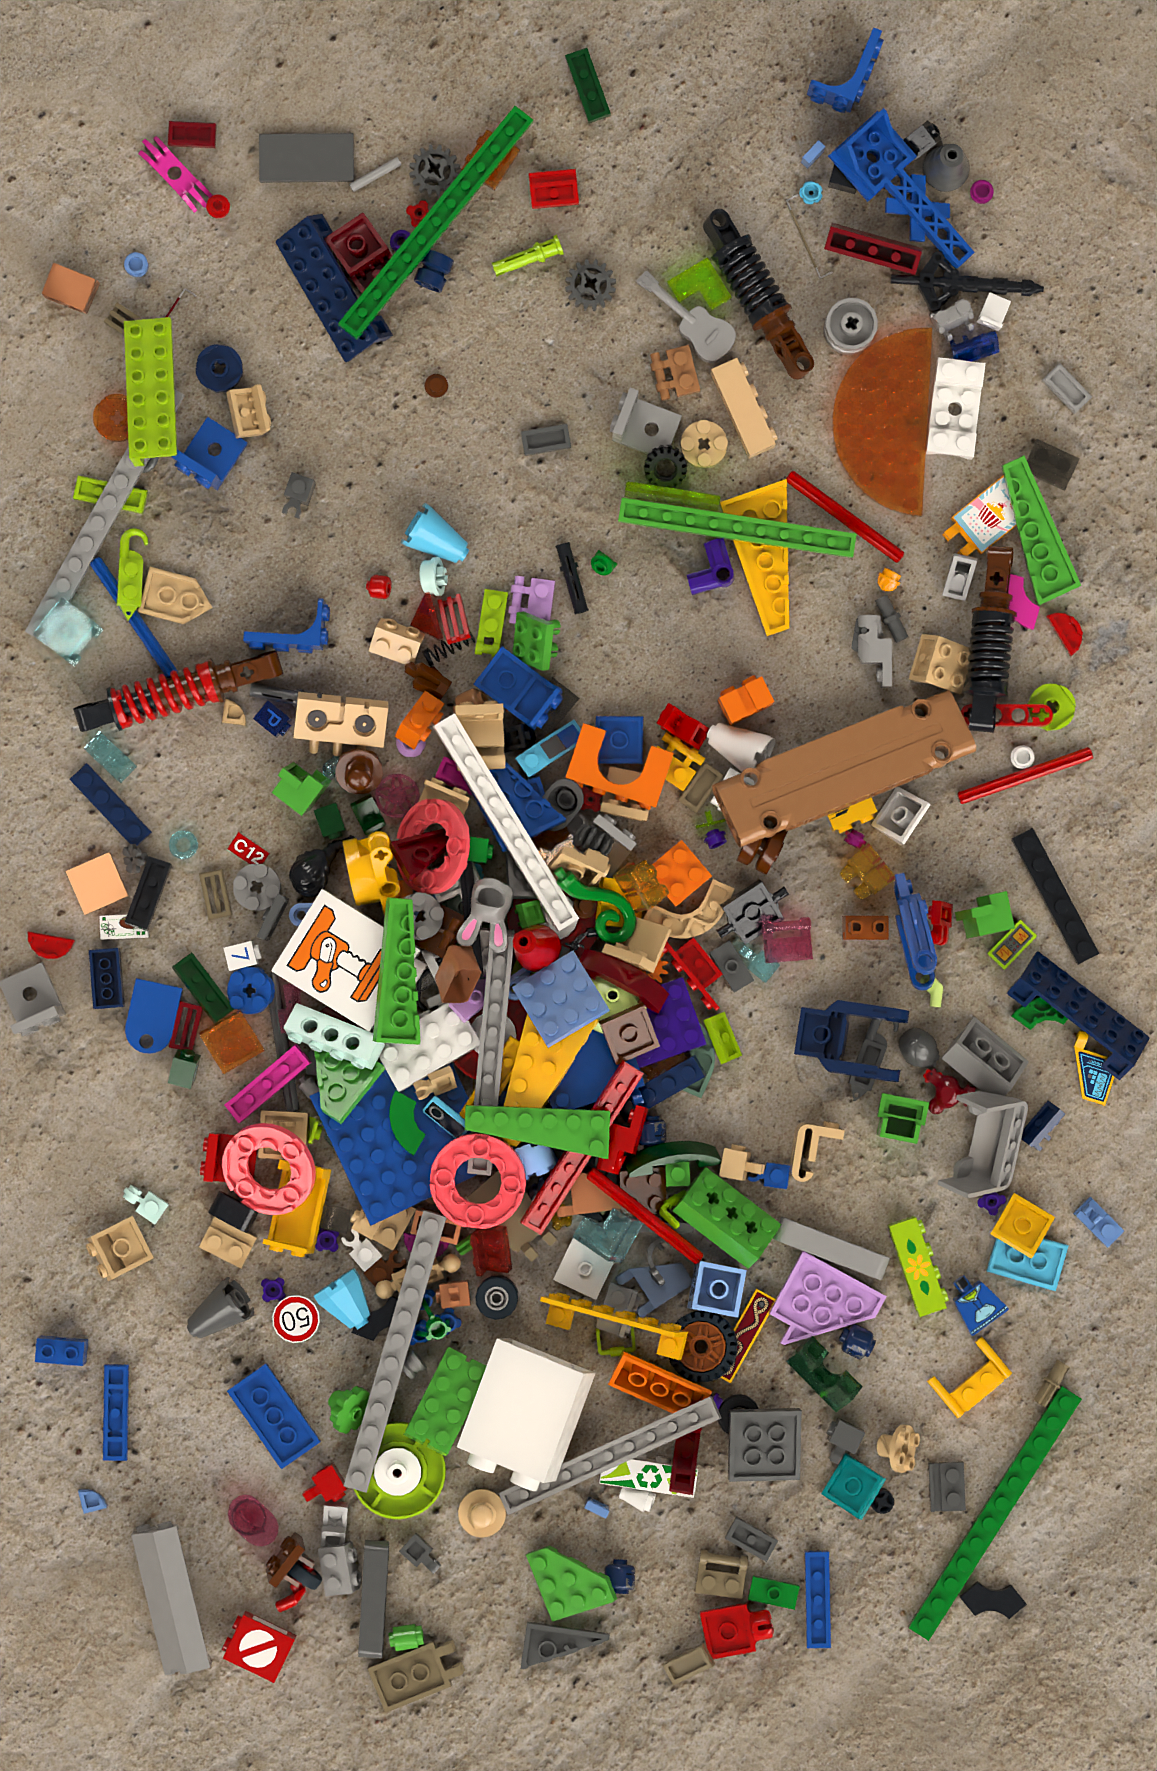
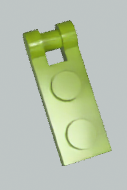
(491, 621)

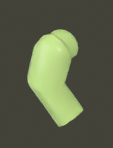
(936, 991)

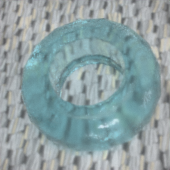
(173, 844)

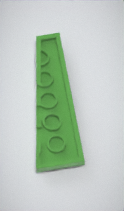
(1042, 547)

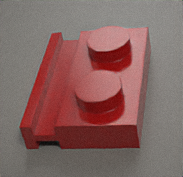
(553, 188)

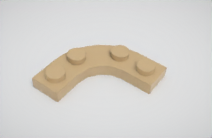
(699, 920)

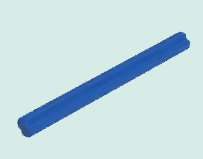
(136, 620)

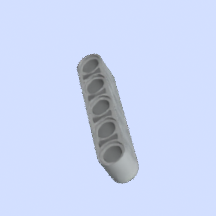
(831, 1248)

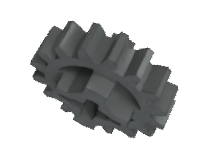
(442, 165)
(581, 290)

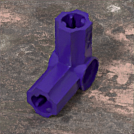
(718, 560)

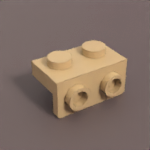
(249, 411)
(396, 641)

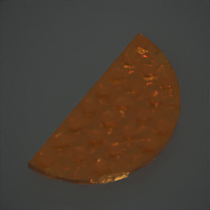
(883, 420)

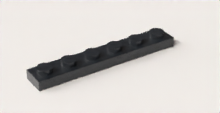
(1055, 896)

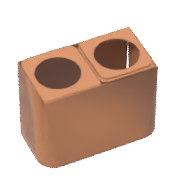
(70, 288)
(454, 972)

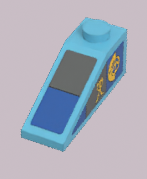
(549, 749)

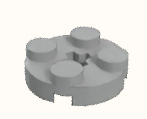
(243, 883)
(432, 915)

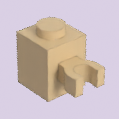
(737, 1163)

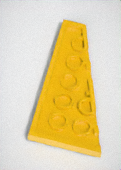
(541, 1068)

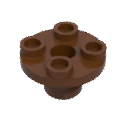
(359, 771)

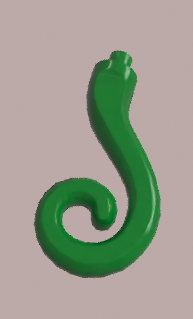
(572, 886)

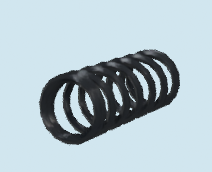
(426, 651)

